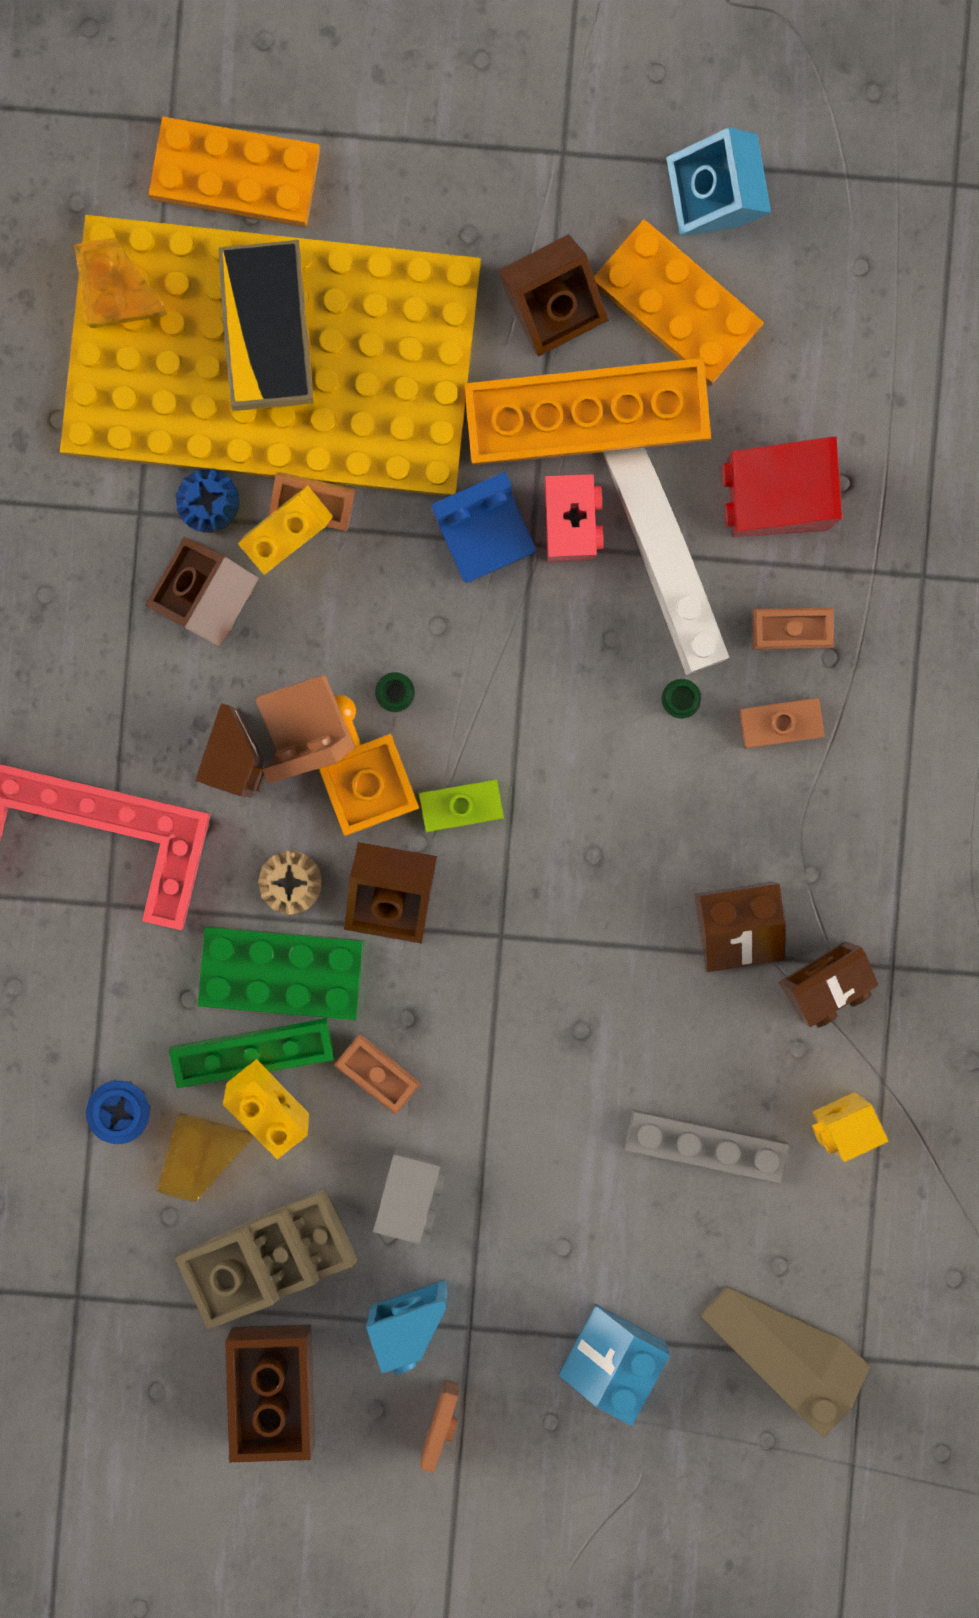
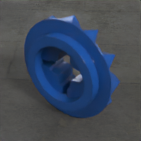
(224, 508)
(101, 1118)

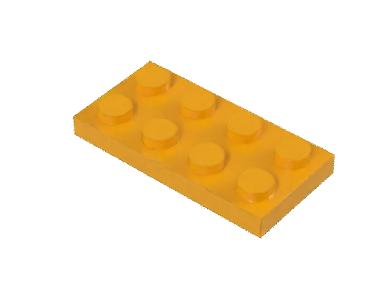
(234, 171)
(677, 300)

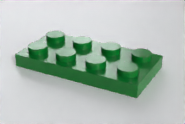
(280, 973)

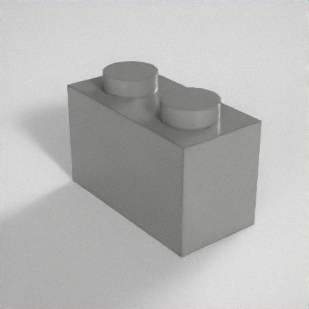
(408, 1196)

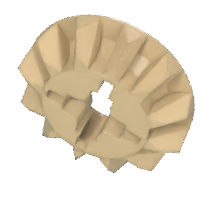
(303, 869)

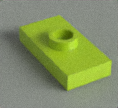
(461, 805)

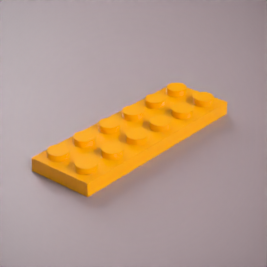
(588, 411)

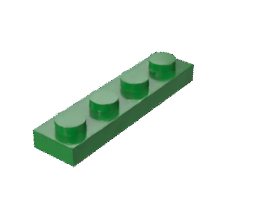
(273, 1047)

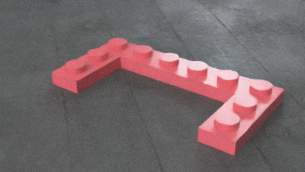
(176, 828)

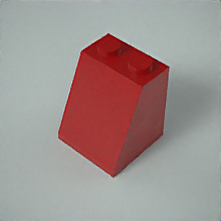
(783, 488)

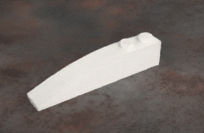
(667, 560)

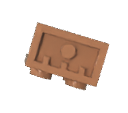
(303, 728)

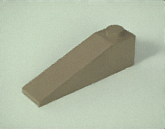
(801, 1363)

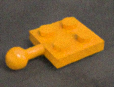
(369, 781)

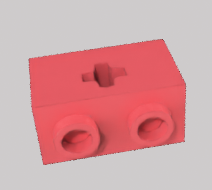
(567, 494)

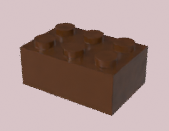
(270, 1393)

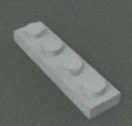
(707, 1146)

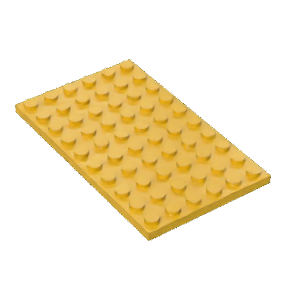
(384, 354)

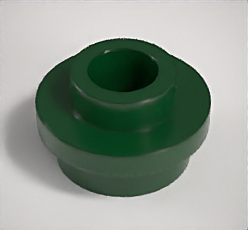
(385, 683)

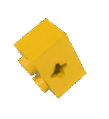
(285, 530)
(266, 1109)
(848, 1127)

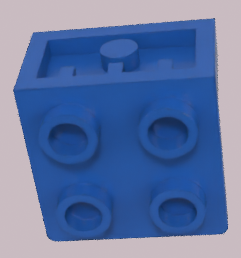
(483, 528)

